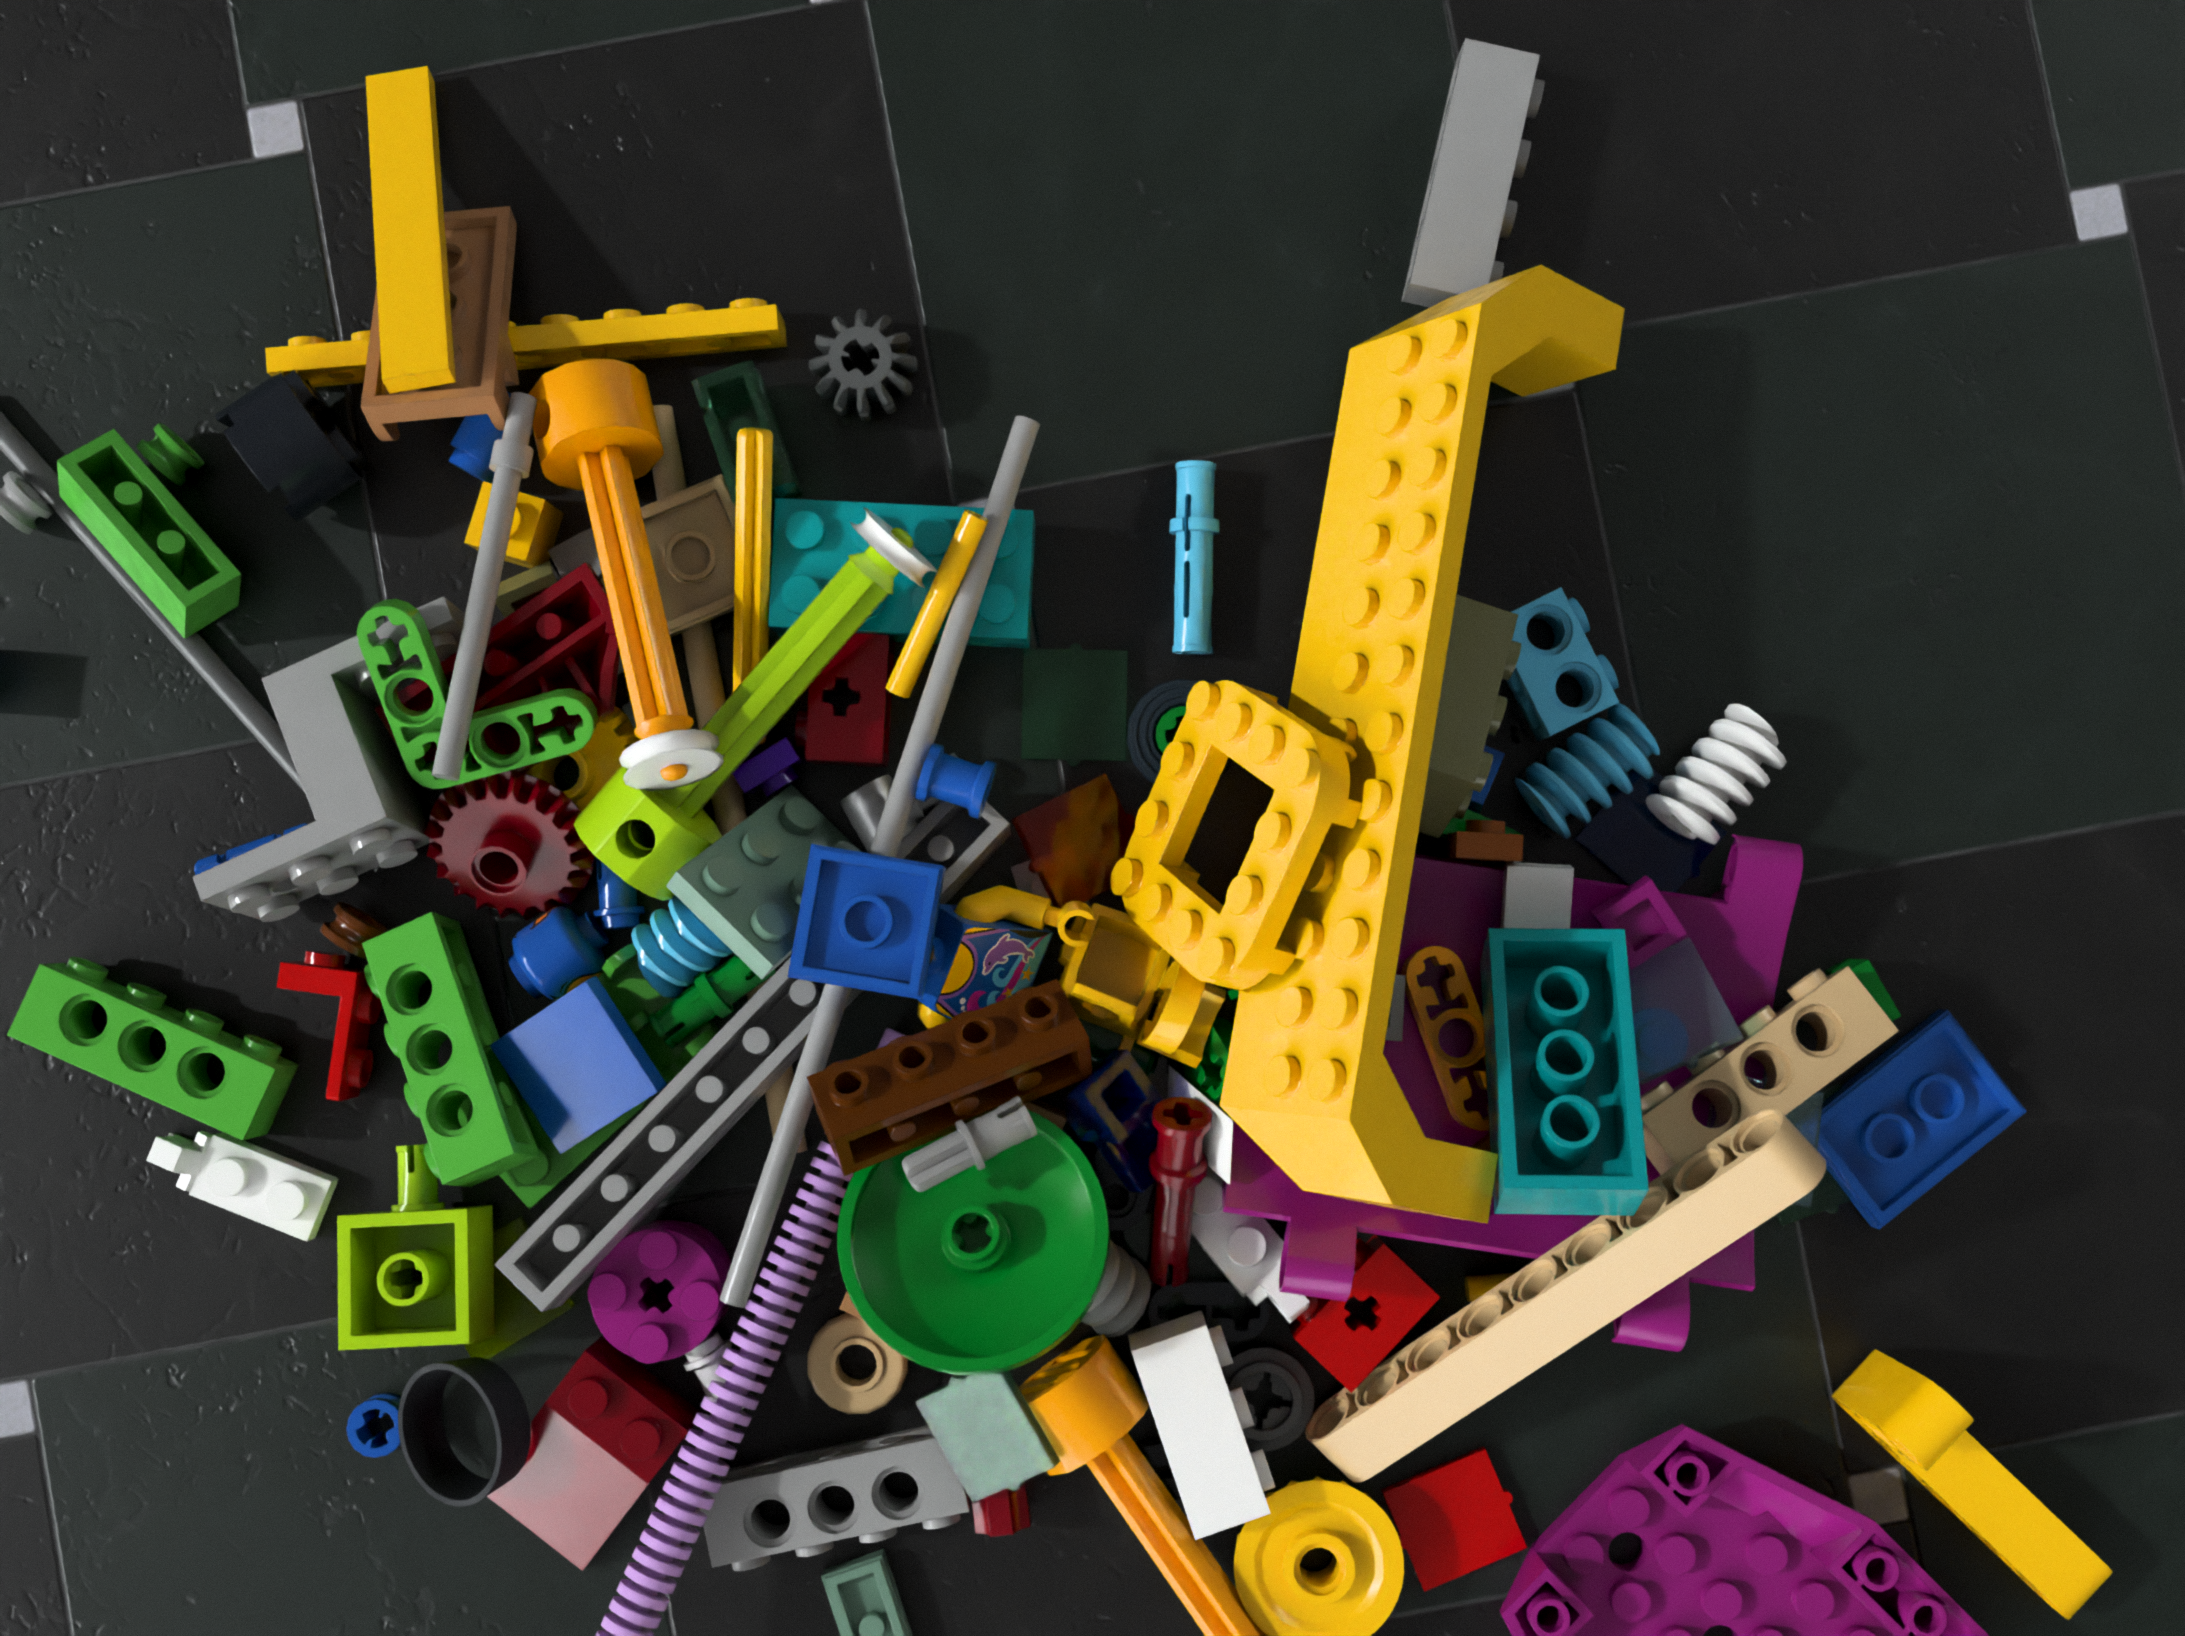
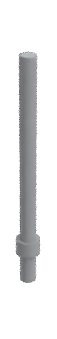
(511, 462)

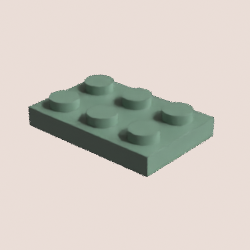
(754, 878)

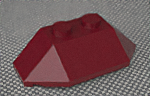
(543, 646)

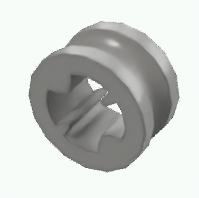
(22, 503)

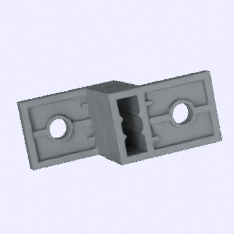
(349, 774)

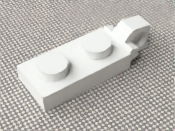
(248, 1180)
(1242, 1249)

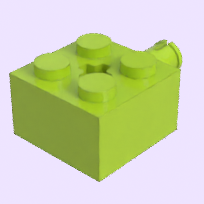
(448, 1245)

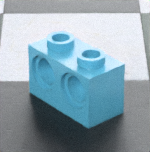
(1570, 655)

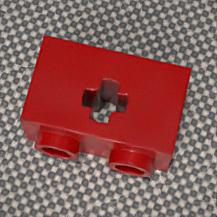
(1355, 1344)

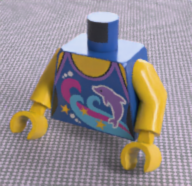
(991, 949)

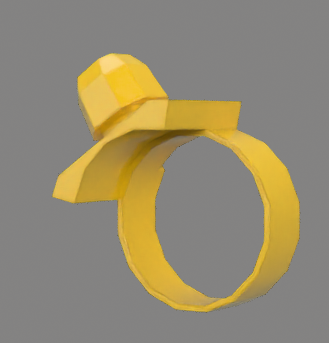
(1182, 1016)

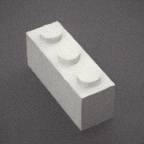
(1202, 1423)

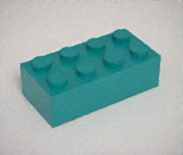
(817, 537)
(1562, 1072)

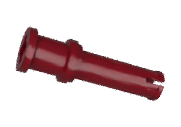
(1177, 1168)

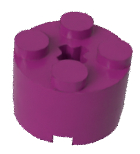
(630, 1310)

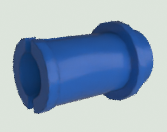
(616, 900)

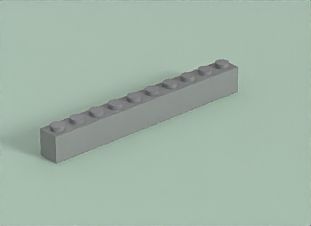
(710, 1094)

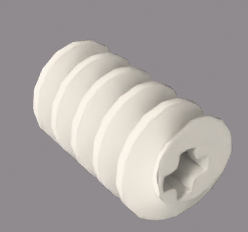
(1717, 775)

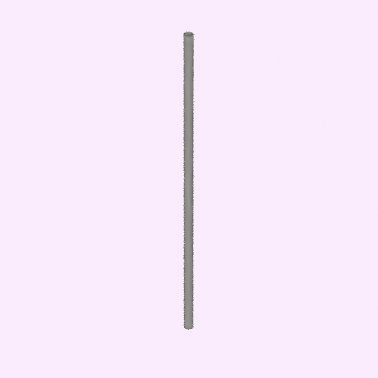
(885, 843)

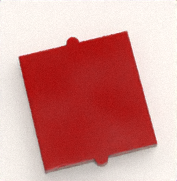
(1454, 1518)

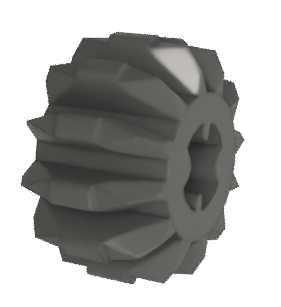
(849, 383)

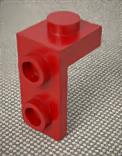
(358, 1009)

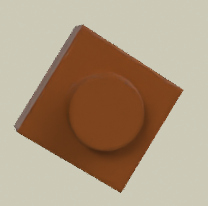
(1484, 842)

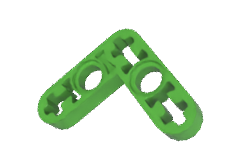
(418, 729)

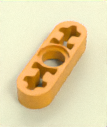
(1419, 997)

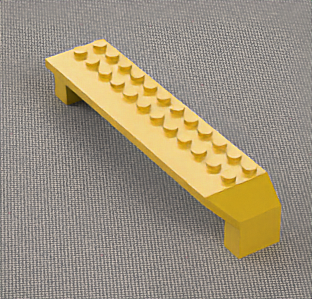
(1370, 671)

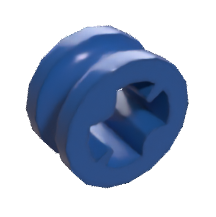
(358, 1431)

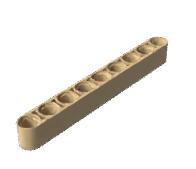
(1568, 1294)

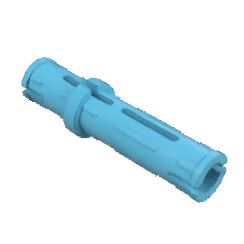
(1194, 556)

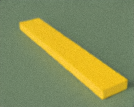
(409, 231)

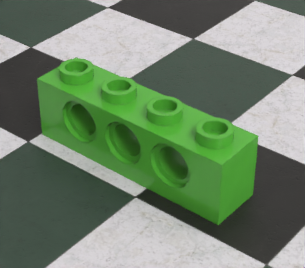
(60, 1023)
(499, 1130)

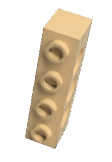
(1846, 1027)

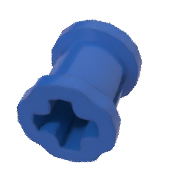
(955, 781)

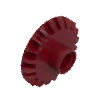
(515, 817)

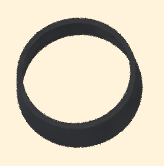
(426, 1442)

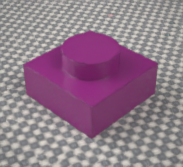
(1644, 916)

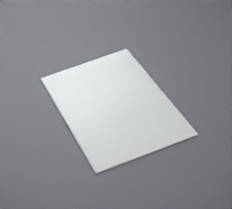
(1217, 1141)

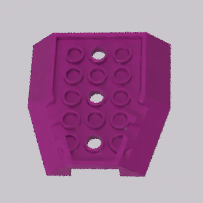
(1723, 1549)

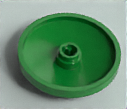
(981, 1263)

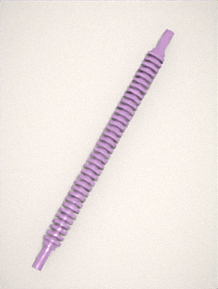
(643, 1593)

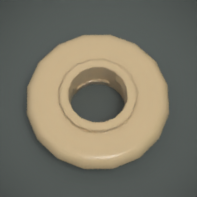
(842, 1391)

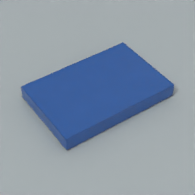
(1913, 1118)

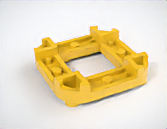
(1311, 783)

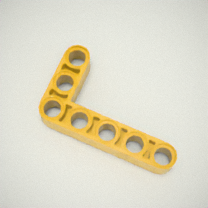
(1930, 1440)

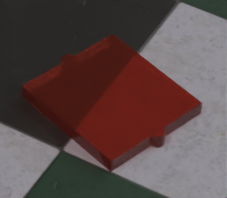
(1076, 840)

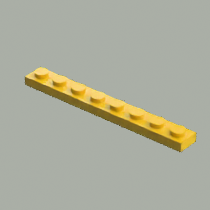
(565, 339)

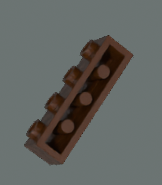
(950, 1074)

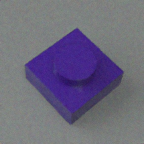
(771, 769)

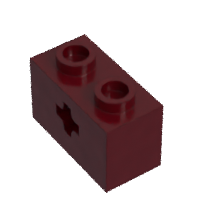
(864, 732)

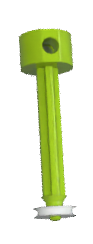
(681, 827)

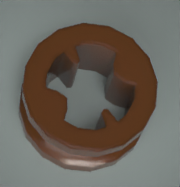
(351, 928)

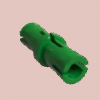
(708, 997)

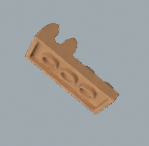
(480, 287)

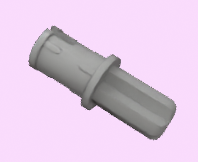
(969, 1145)

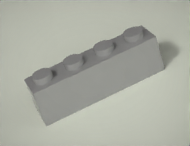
(1473, 172)

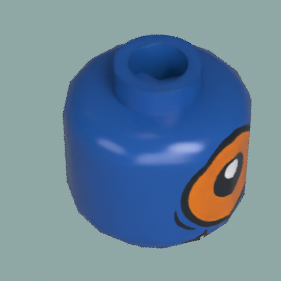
(558, 952)

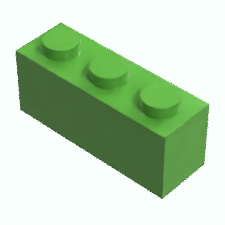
(148, 533)

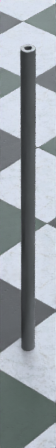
(193, 648)

